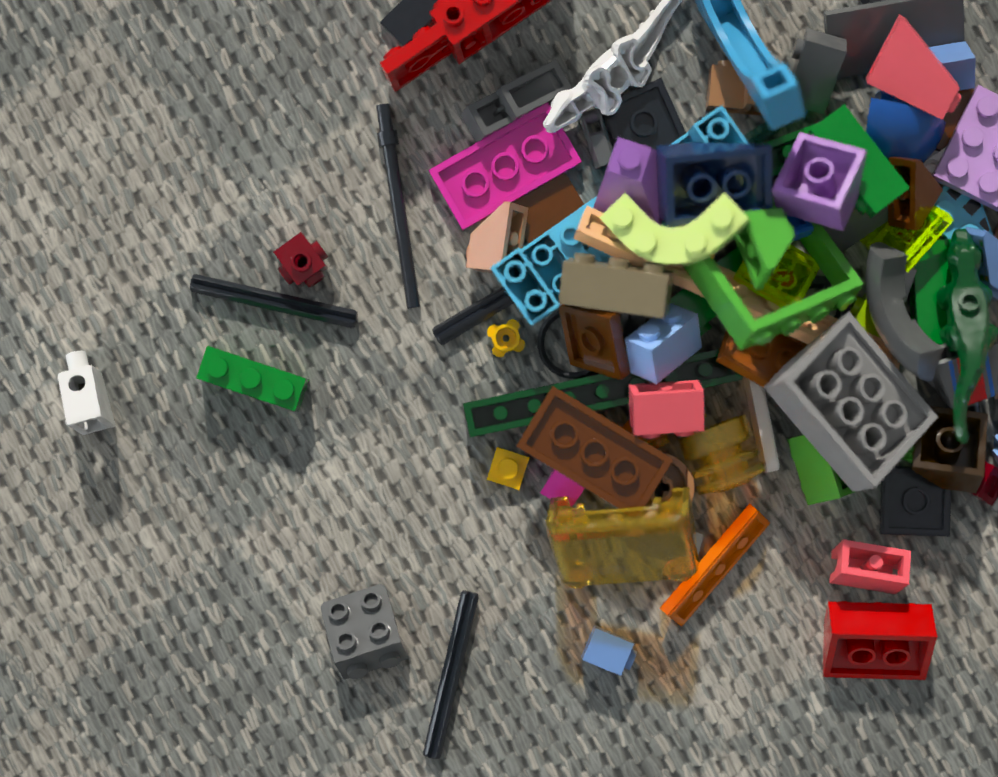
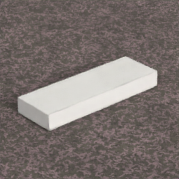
(762, 425)

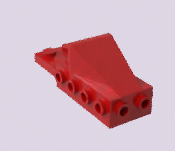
(458, 30)

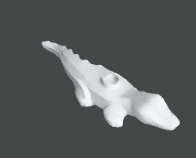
(612, 72)

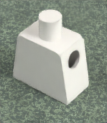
(90, 407)

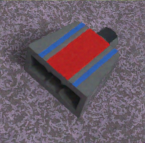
(948, 375)

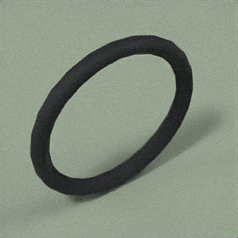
(542, 353)

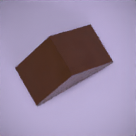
(916, 203)

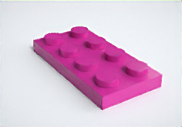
(503, 167)

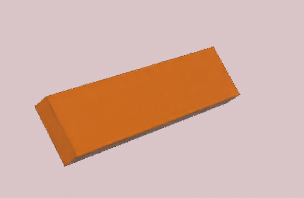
(715, 565)

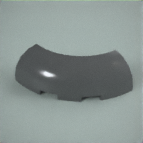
(885, 301)

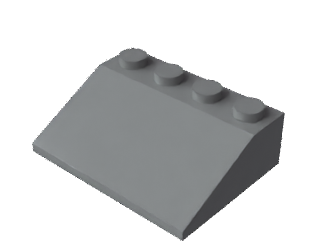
(851, 403)

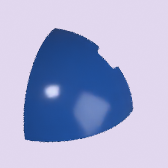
(903, 130)

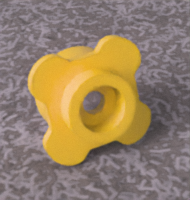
(511, 329)

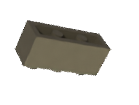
(616, 285)

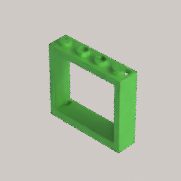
(740, 322)

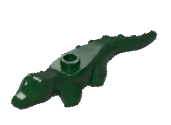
(968, 324)

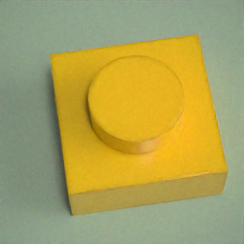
(507, 468)

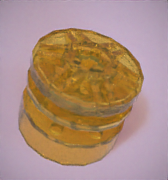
(722, 455)

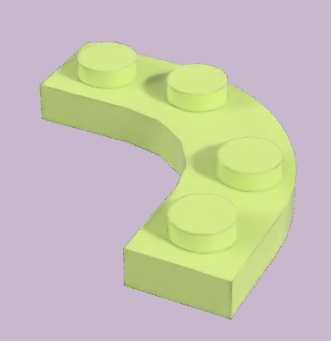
(679, 244)

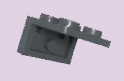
(363, 632)

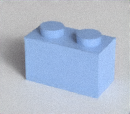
(663, 344)

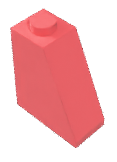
(913, 72)

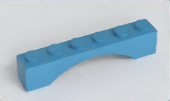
(763, 76)

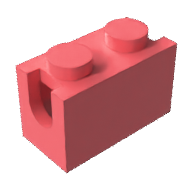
(666, 408)
(870, 566)

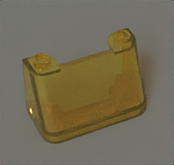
(624, 542)

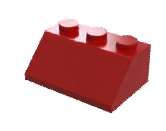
(878, 640)

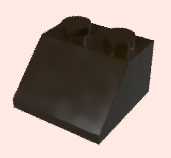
(947, 461)

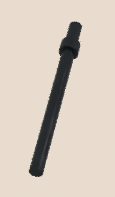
(388, 140)

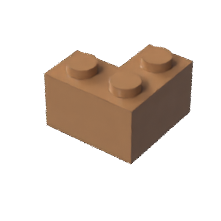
(729, 91)

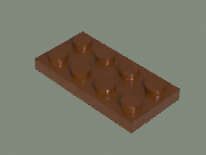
(594, 451)

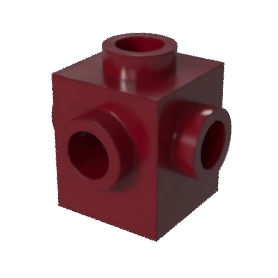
(292, 252)

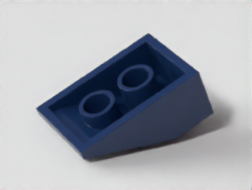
(698, 173)

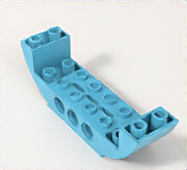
(535, 271)

